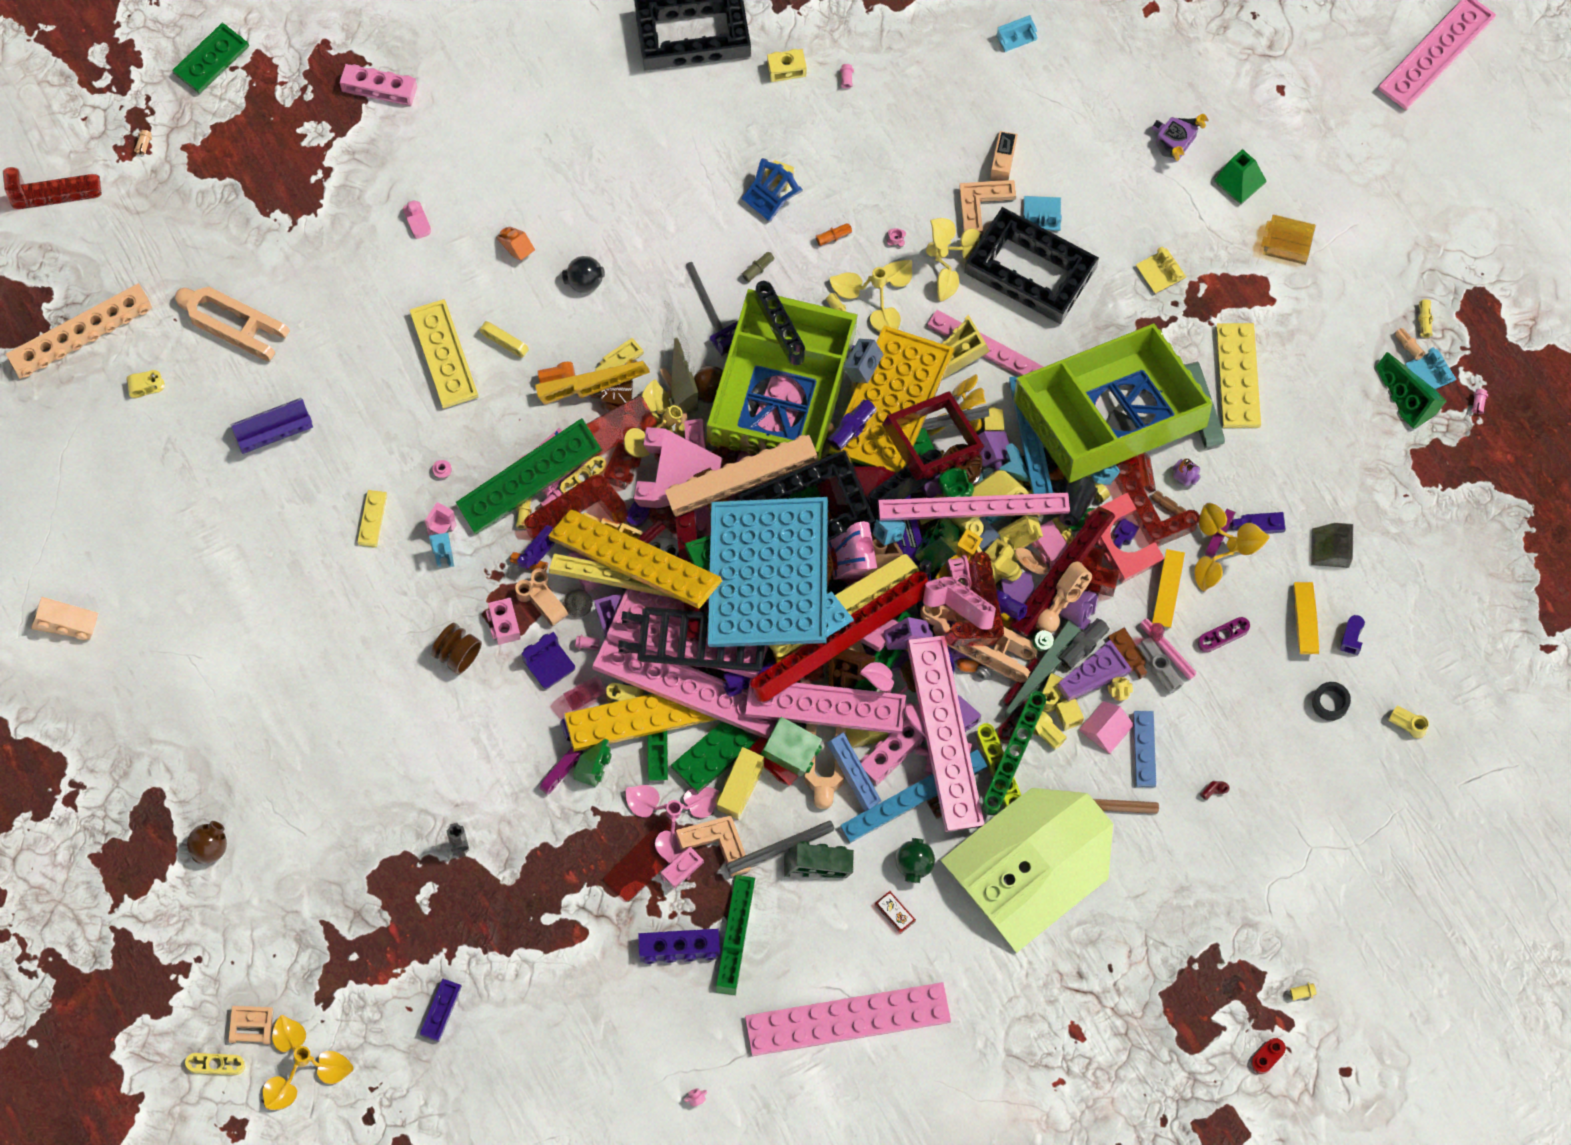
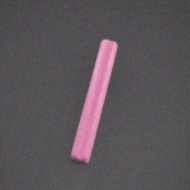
(1170, 652)

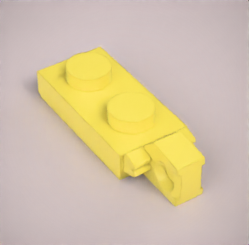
(621, 355)

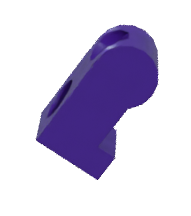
(1351, 634)

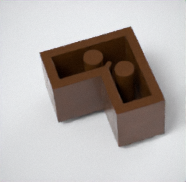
(846, 668)

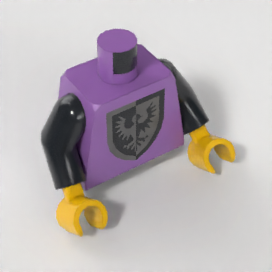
(1177, 134)

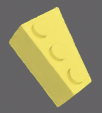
(967, 346)
(740, 783)

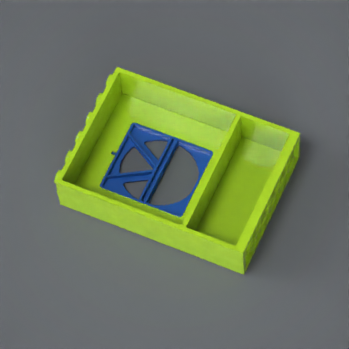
(758, 355)
(1063, 398)

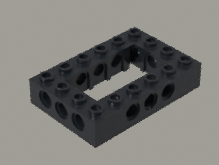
(696, 50)
(1043, 243)
(815, 473)

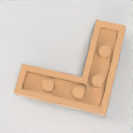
(976, 192)
(718, 830)

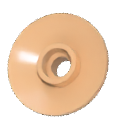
(1030, 561)

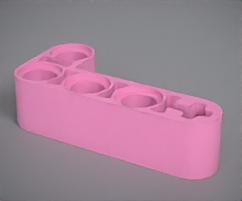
(960, 599)

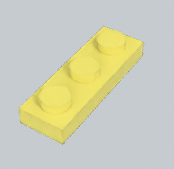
(372, 518)

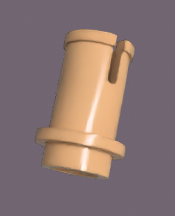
(143, 141)

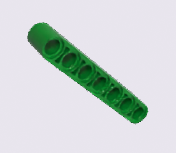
(1009, 760)

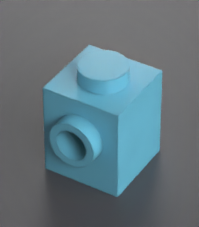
(889, 531)

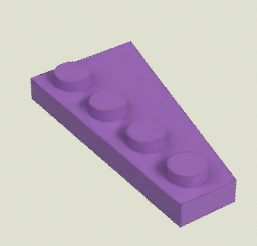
(1095, 672)

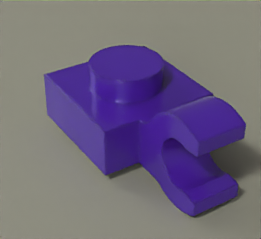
(1125, 533)

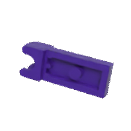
(736, 682)

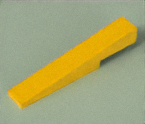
(590, 382)

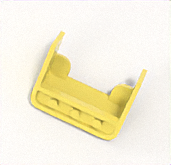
(995, 484)

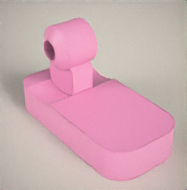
(417, 219)

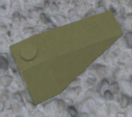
(683, 387)

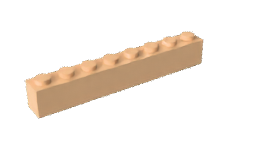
(741, 475)

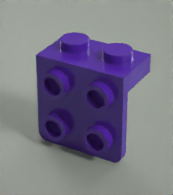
(547, 660)

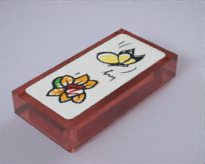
(895, 912)

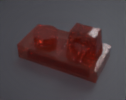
(1144, 467)

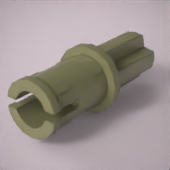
(758, 266)

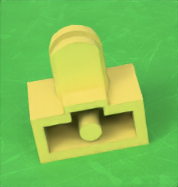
(1003, 561)

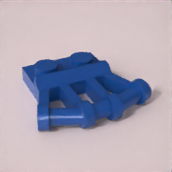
(762, 198)

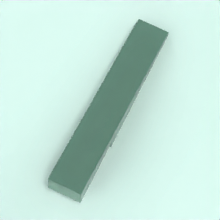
(1048, 665)

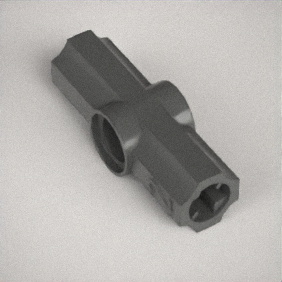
(1084, 643)
(457, 840)

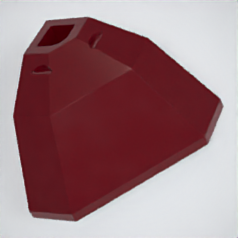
(869, 477)

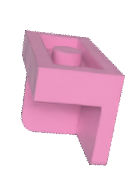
(440, 520)
(682, 867)

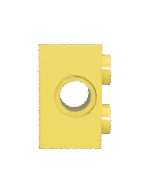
(796, 68)

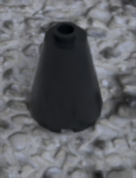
(1081, 495)

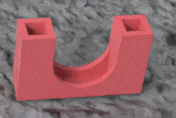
(1127, 563)

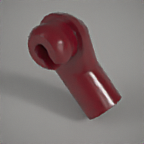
(1215, 787)

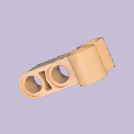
(541, 597)

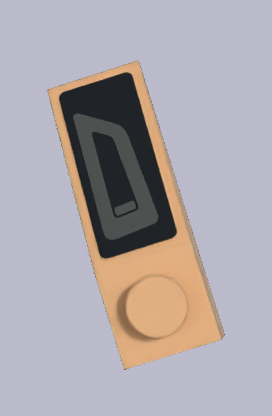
(1003, 156)

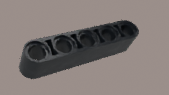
(776, 315)
(903, 482)

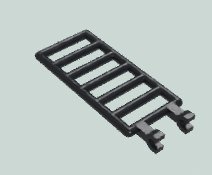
(640, 648)

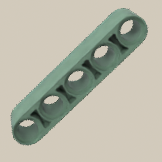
(1213, 433)

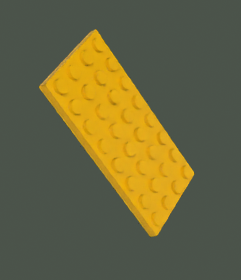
(905, 376)

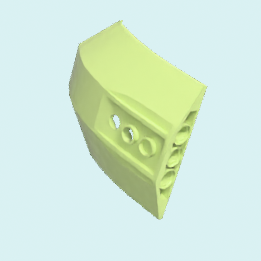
(1062, 840)

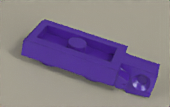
(1266, 522)
(536, 549)

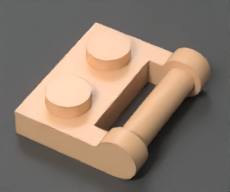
(251, 1018)

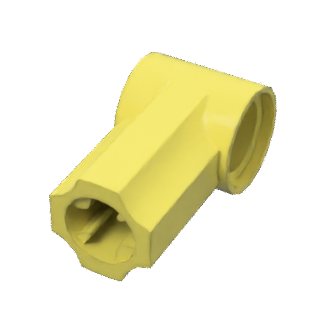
(1407, 721)
(1048, 731)

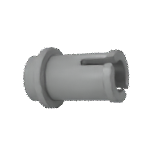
(983, 671)

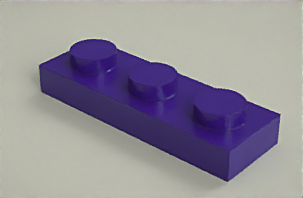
(440, 1010)

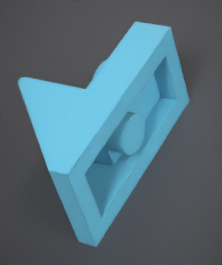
(1016, 465)

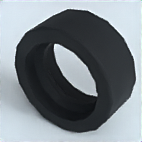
(1337, 688)

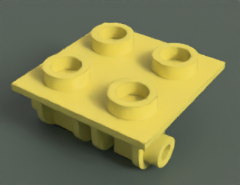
(1160, 270)

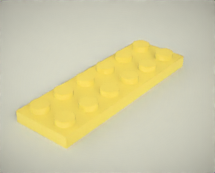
(443, 353)
(1238, 375)

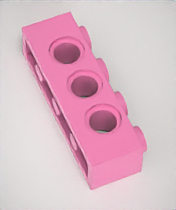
(369, 87)
(879, 772)

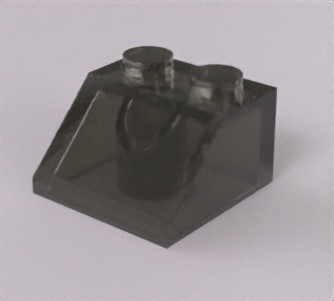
(1332, 545)

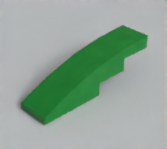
(658, 756)

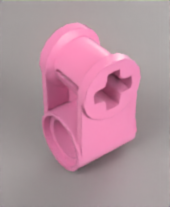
(960, 571)

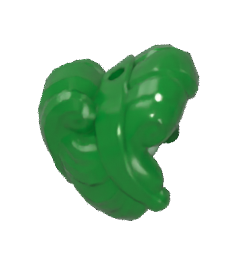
(955, 483)

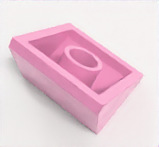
(1107, 726)

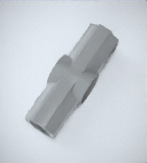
(1166, 675)

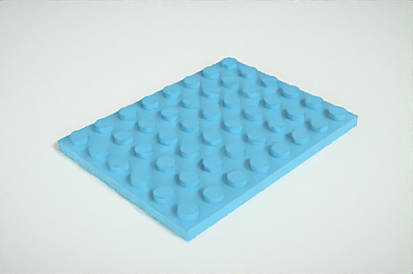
(769, 571)

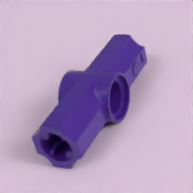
(852, 425)
(1011, 606)

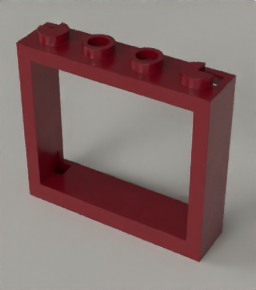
(908, 453)

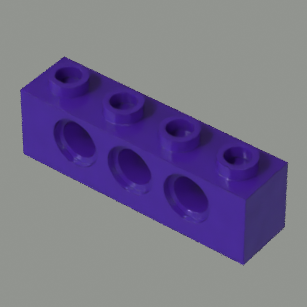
(669, 939)

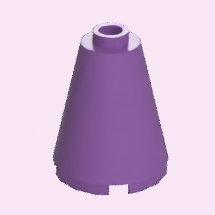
(1080, 610)

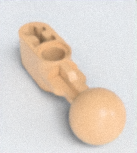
(1068, 590)

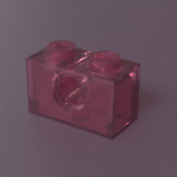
(584, 693)

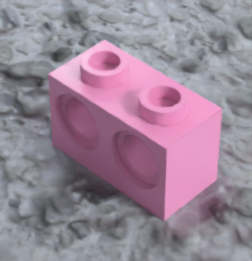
(507, 620)

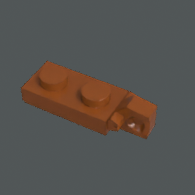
(1129, 651)

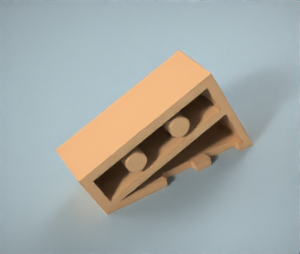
(64, 619)

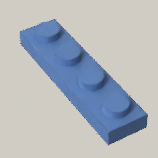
(1144, 748)
(853, 771)

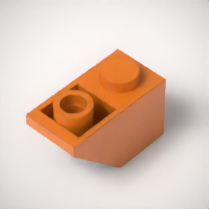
(515, 242)

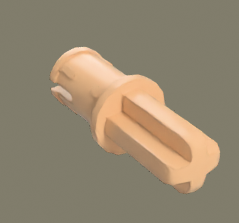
(1409, 344)

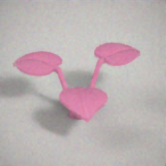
(881, 677)
(644, 799)

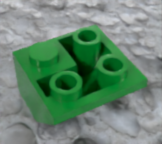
(1241, 177)
(592, 762)

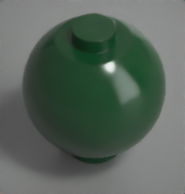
(915, 860)

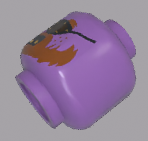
(1186, 472)

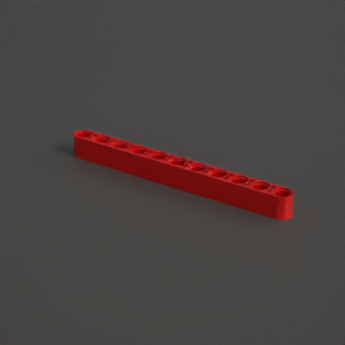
(816, 654)

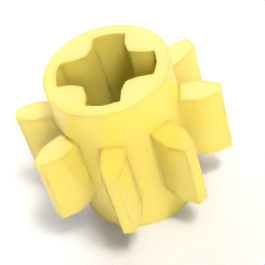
(1120, 688)

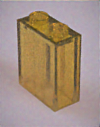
(1288, 239)

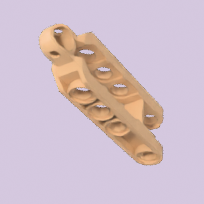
(189, 299)
(996, 658)
(824, 786)

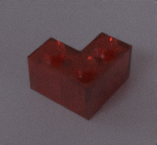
(1103, 579)

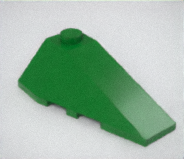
(1413, 396)

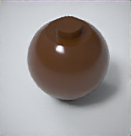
(707, 382)
(207, 842)

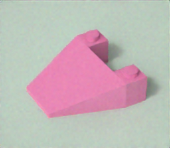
(677, 464)

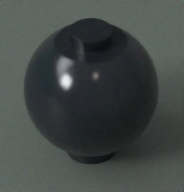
(583, 274)

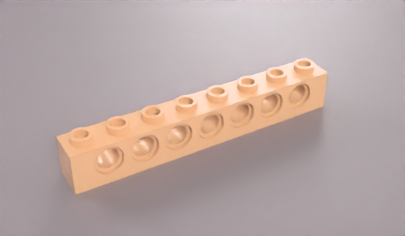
(82, 322)

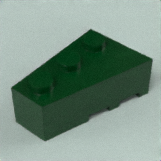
(938, 542)
(819, 859)

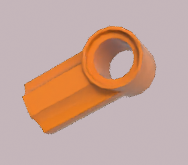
(563, 370)

